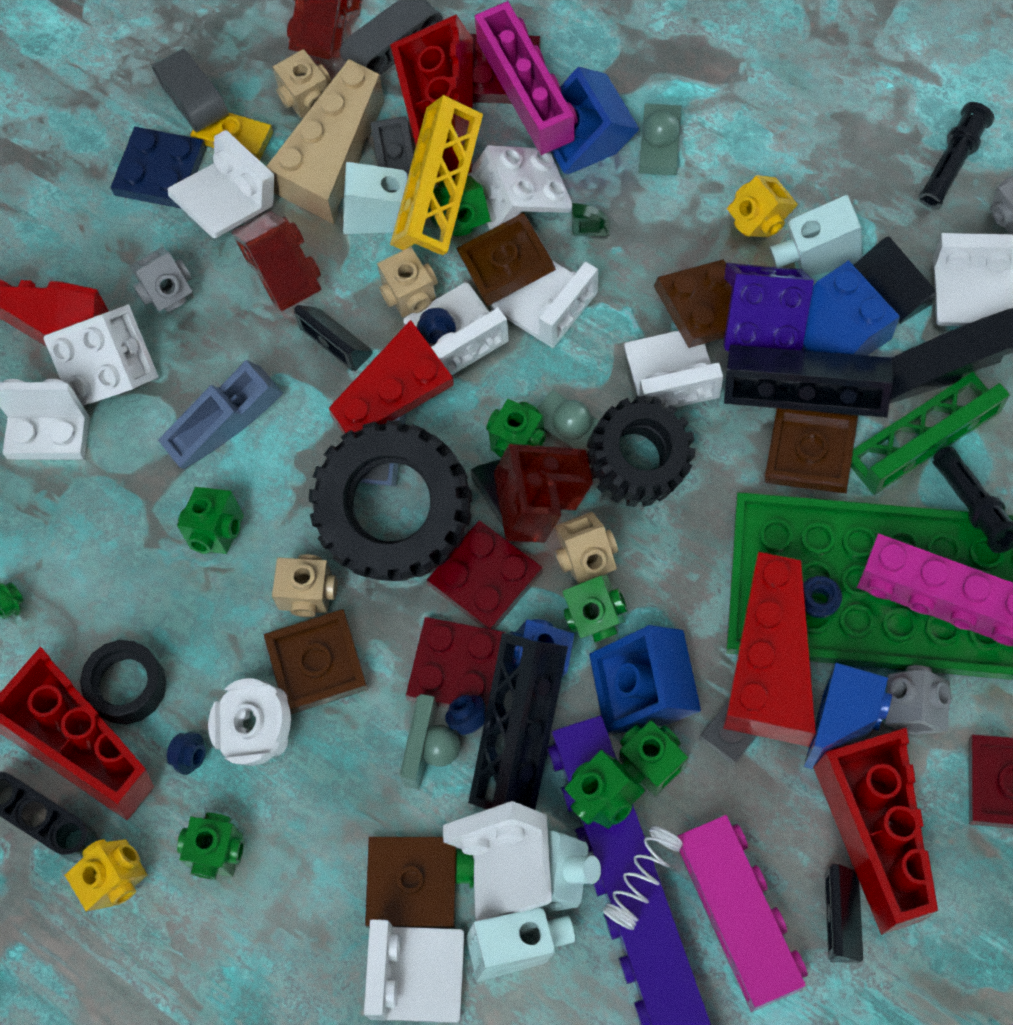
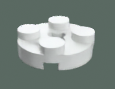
(271, 727)

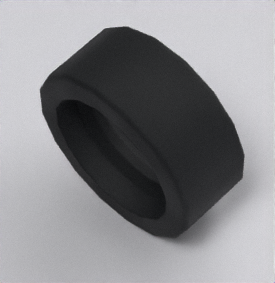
(106, 657)

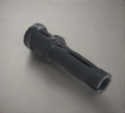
(962, 142)
(985, 511)

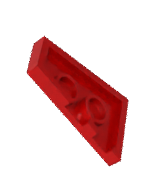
(393, 383)

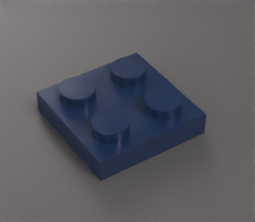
(155, 163)

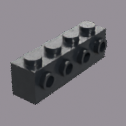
(808, 380)

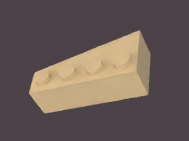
(314, 157)

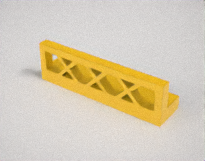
(423, 176)

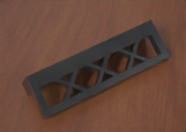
(524, 727)

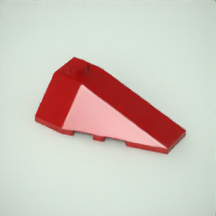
(48, 309)

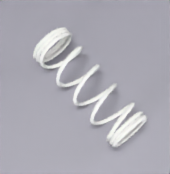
(624, 916)

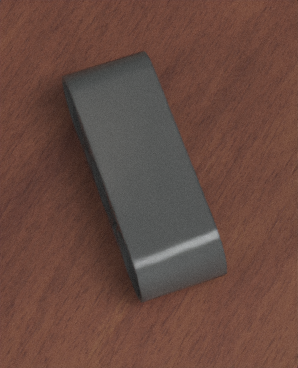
(372, 42)
(190, 90)

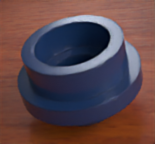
(435, 324)
(827, 587)
(466, 714)
(186, 752)

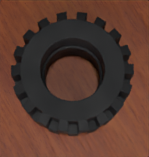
(661, 429)

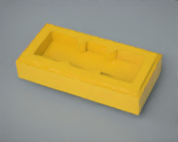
(249, 132)

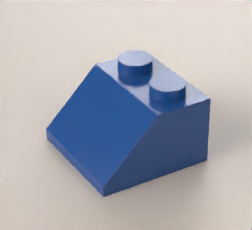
(602, 120)
(848, 315)
(645, 679)
(848, 710)

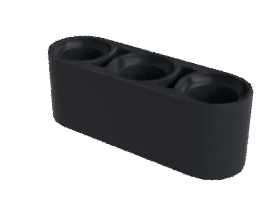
(56, 826)

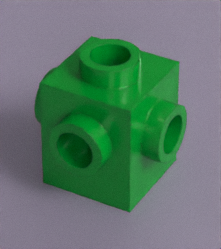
(472, 208)
(517, 425)
(210, 520)
(580, 603)
(654, 771)
(603, 791)
(220, 856)

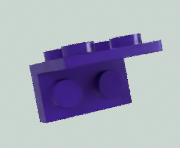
(767, 306)

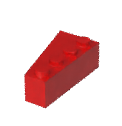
(434, 65)
(772, 665)
(66, 733)
(881, 826)

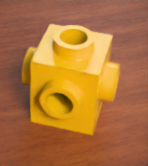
(761, 207)
(106, 874)

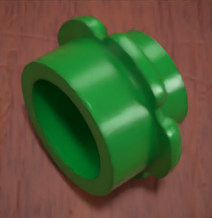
(9, 600)
(464, 868)

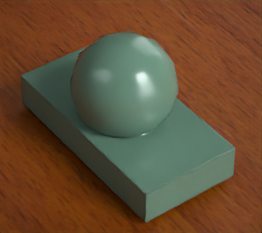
(660, 139)
(567, 421)
(427, 743)

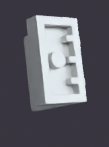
(518, 182)
(227, 190)
(972, 277)
(551, 303)
(476, 328)
(101, 355)
(671, 371)
(43, 421)
(508, 857)
(414, 973)

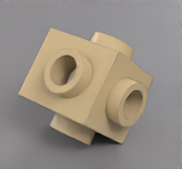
(300, 82)
(407, 282)
(585, 548)
(304, 585)

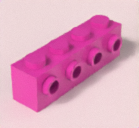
(525, 78)
(940, 588)
(740, 914)

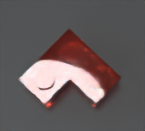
(321, 26)
(275, 254)
(536, 486)

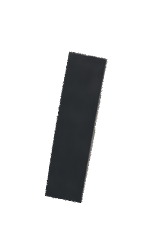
(951, 355)

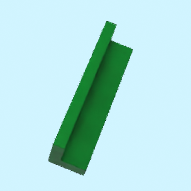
(930, 439)

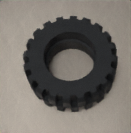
(337, 487)

